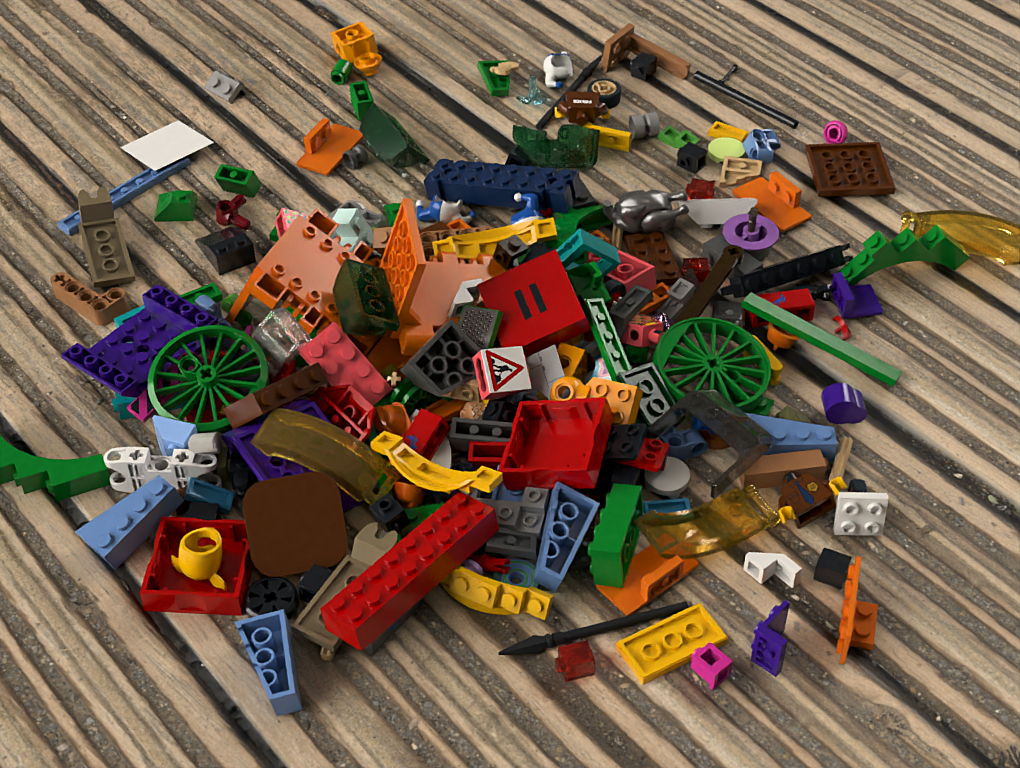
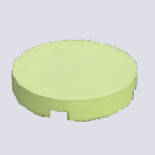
(725, 147)

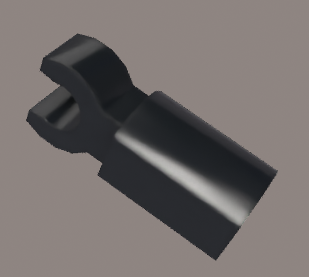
(817, 291)

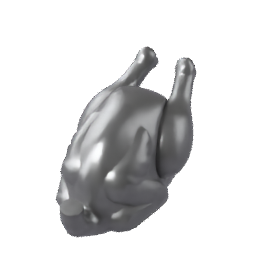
(645, 211)

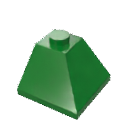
(176, 206)

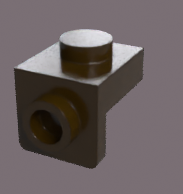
(509, 250)

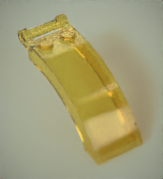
(975, 231)
(326, 450)
(708, 526)

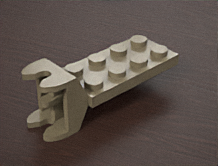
(103, 240)
(365, 552)

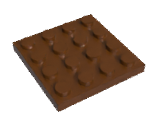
(849, 169)

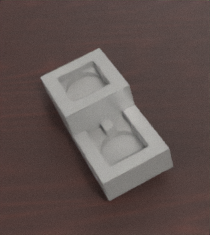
(678, 298)

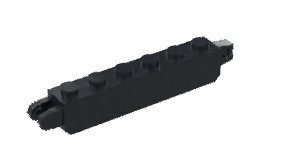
(787, 271)

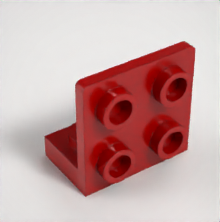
(651, 456)

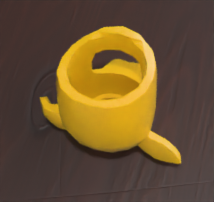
(198, 561)

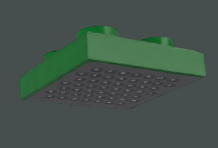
(480, 325)

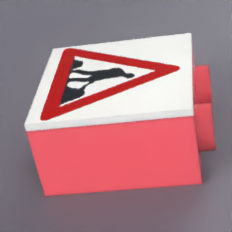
(501, 372)

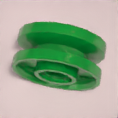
(412, 396)

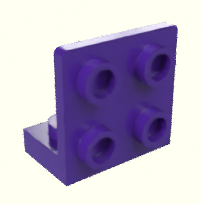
(854, 300)
(769, 644)

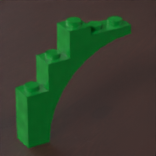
(568, 223)
(906, 247)
(60, 476)

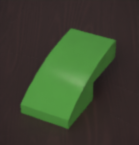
(675, 138)

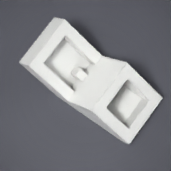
(465, 296)
(764, 565)

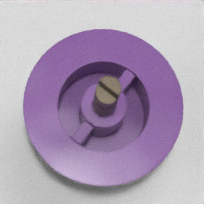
(752, 233)

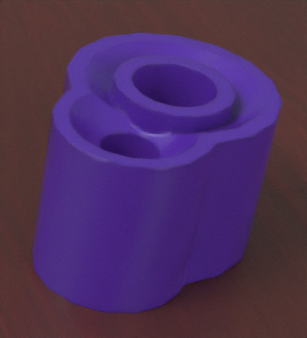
(843, 404)

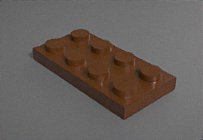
(654, 250)

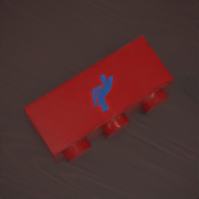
(794, 301)
(425, 435)

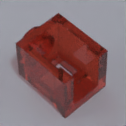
(700, 189)

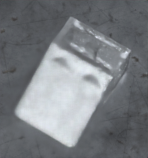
(280, 340)

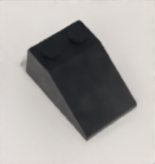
(227, 249)

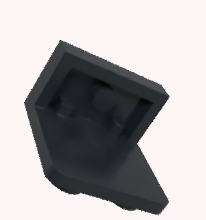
(622, 445)

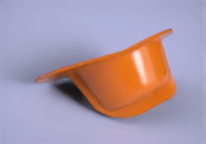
(780, 337)
(392, 419)
(408, 494)

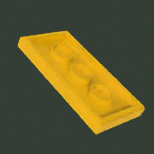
(670, 643)

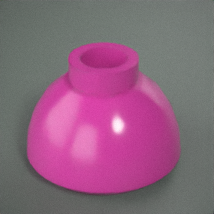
(835, 132)

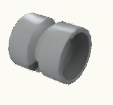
(642, 125)

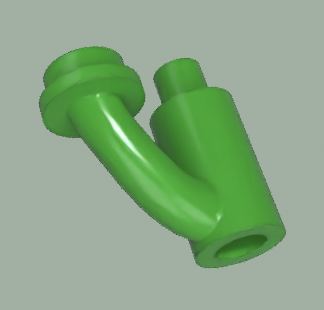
(244, 318)

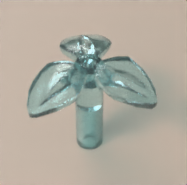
(533, 93)

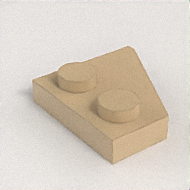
(739, 171)

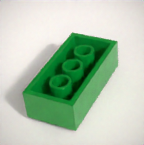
(616, 535)

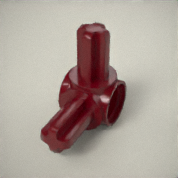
(228, 212)

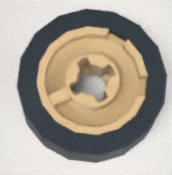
(609, 91)

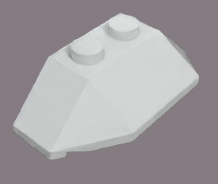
(716, 211)

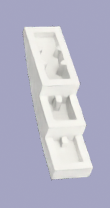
(206, 442)

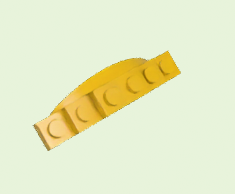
(485, 241)
(431, 475)
(494, 596)

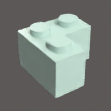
(353, 228)

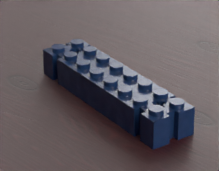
(498, 183)

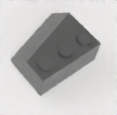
(443, 361)

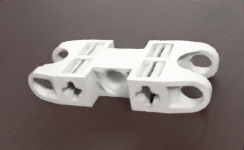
(173, 468)

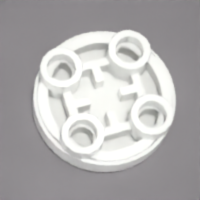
(670, 481)

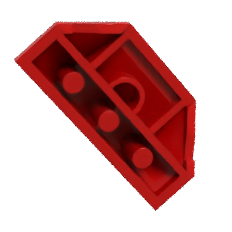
(346, 409)

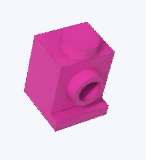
(711, 664)

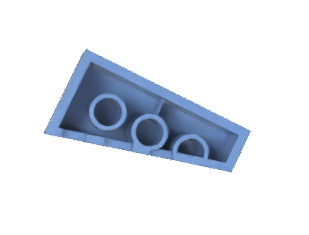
(798, 436)
(131, 521)
(564, 528)
(273, 656)

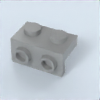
(224, 86)

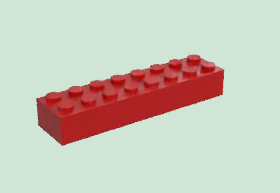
(409, 570)

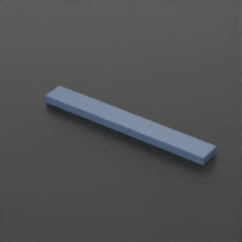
(128, 191)

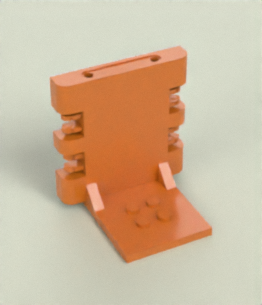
(303, 274)
(426, 288)

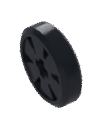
(266, 590)

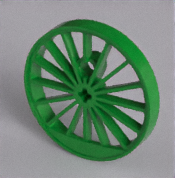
(712, 368)
(206, 378)

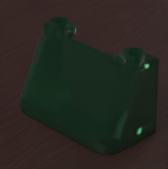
(573, 148)

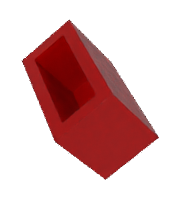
(486, 454)

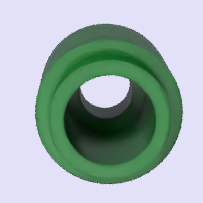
(341, 71)

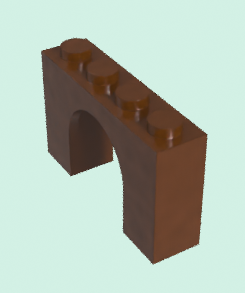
(275, 395)

